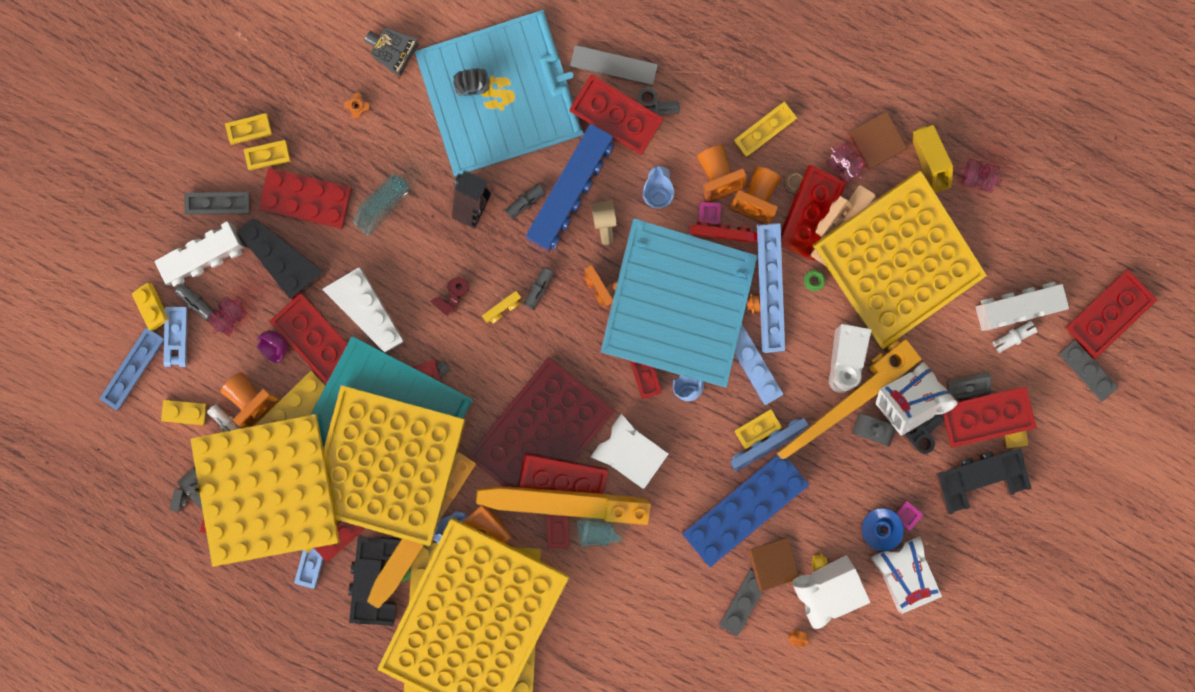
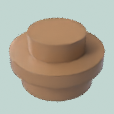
(793, 181)

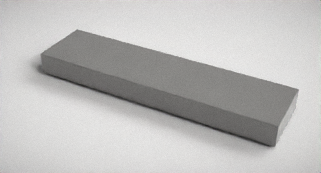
(613, 65)

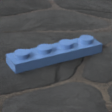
(132, 369)
(761, 448)

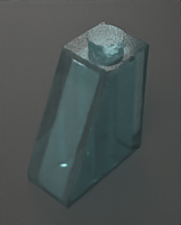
(380, 204)

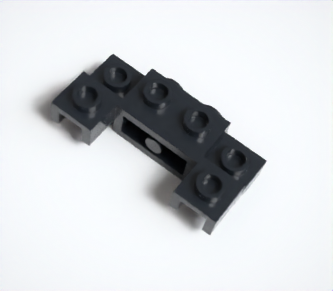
(982, 472)
(366, 568)

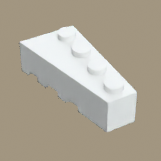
(201, 254)
(362, 304)
(1021, 307)

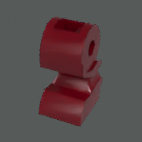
(457, 288)

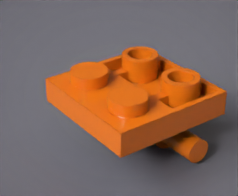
(604, 294)

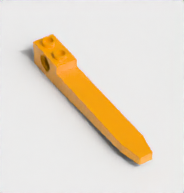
(882, 375)
(567, 503)
(408, 550)

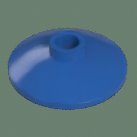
(873, 532)

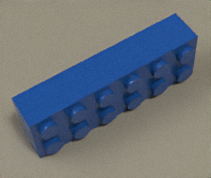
(569, 188)
(744, 509)

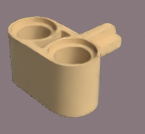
(604, 220)

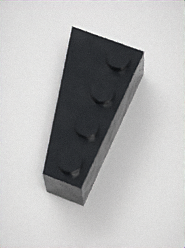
(470, 198)
(283, 262)

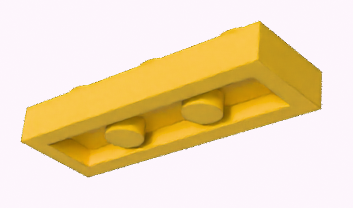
(765, 129)

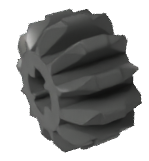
(471, 82)

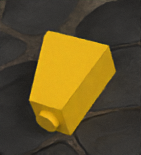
(933, 158)

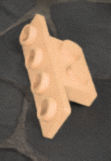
(841, 211)

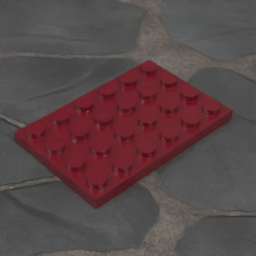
(547, 419)

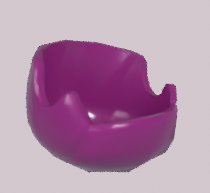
(272, 346)

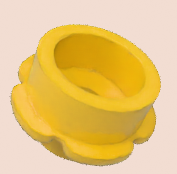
(818, 561)

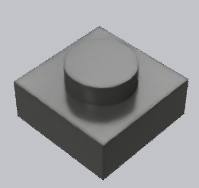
(179, 500)

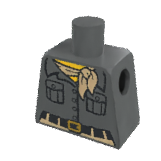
(392, 49)

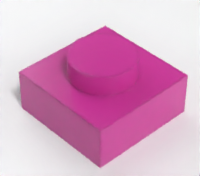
(710, 212)
(909, 515)

